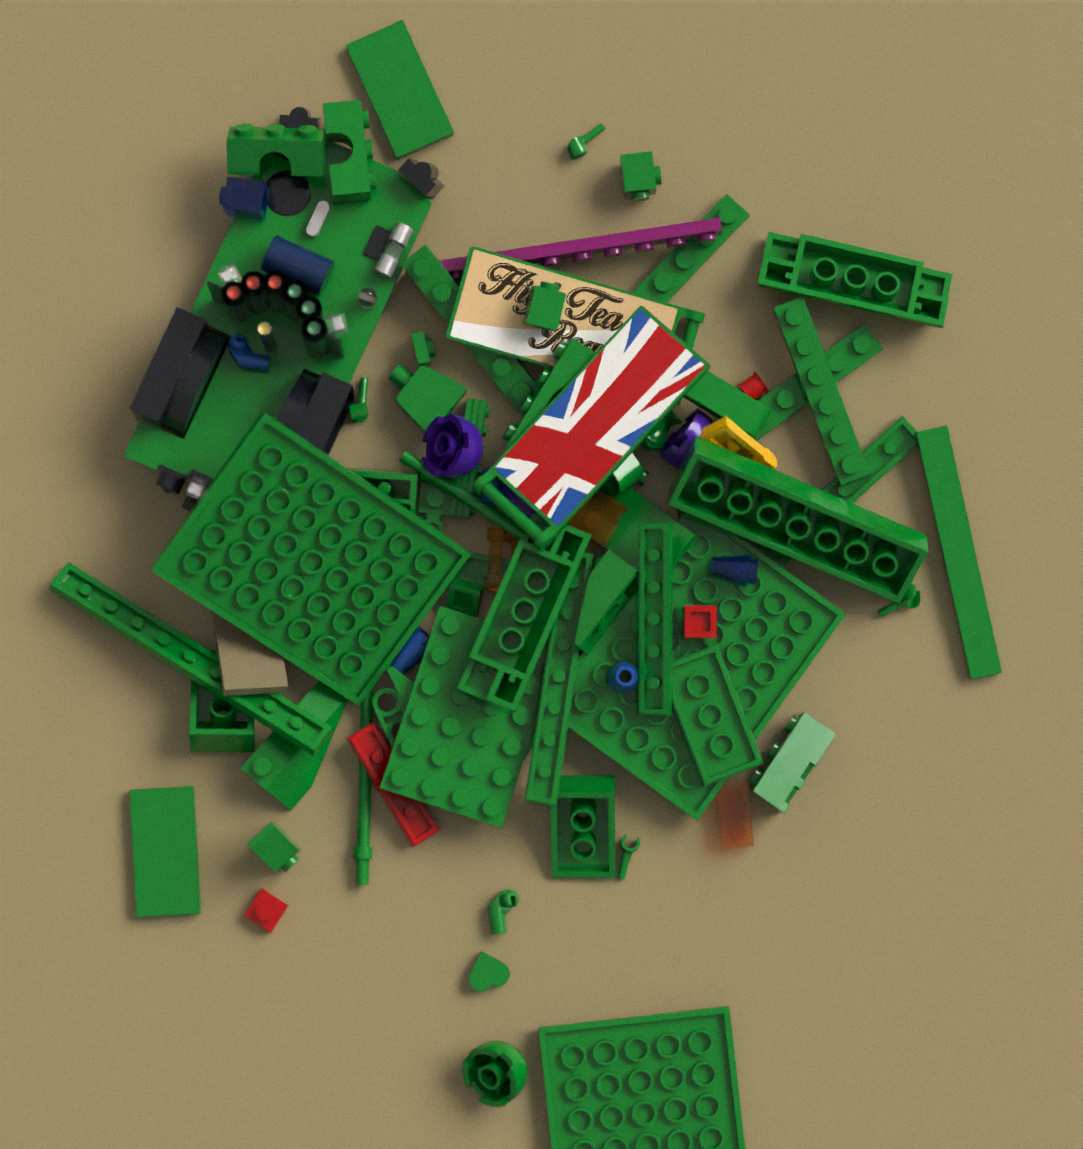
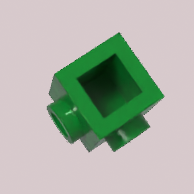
(639, 175)

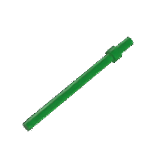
(463, 495)
(363, 850)

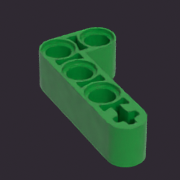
(724, 400)

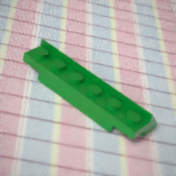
(855, 278)
(522, 616)

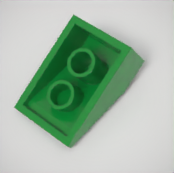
(217, 724)
(584, 827)

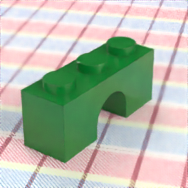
(346, 124)
(301, 146)

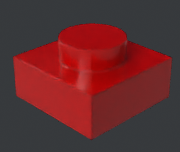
(699, 621)
(266, 910)

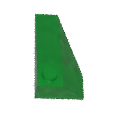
(284, 767)

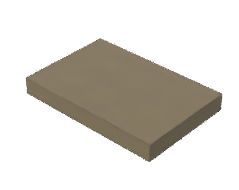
(246, 663)

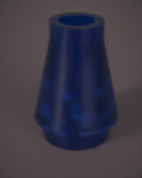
(736, 569)

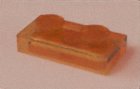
(734, 815)

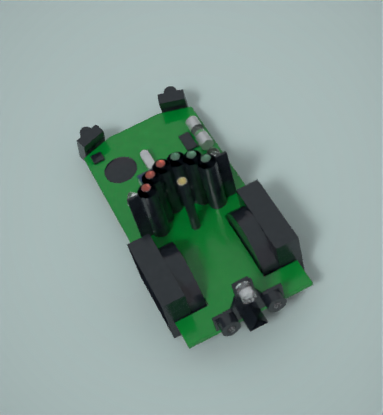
(298, 290)

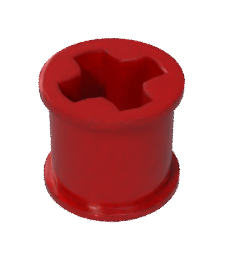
(753, 386)

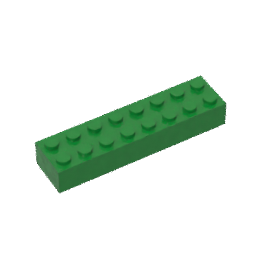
(797, 519)

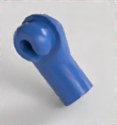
(244, 355)

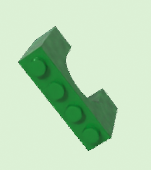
(570, 359)

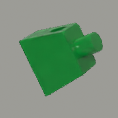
(426, 394)

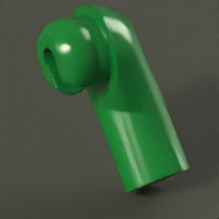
(499, 907)

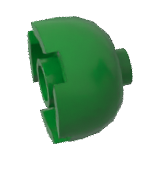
(495, 1072)

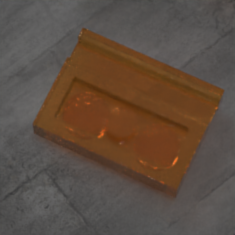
(599, 517)

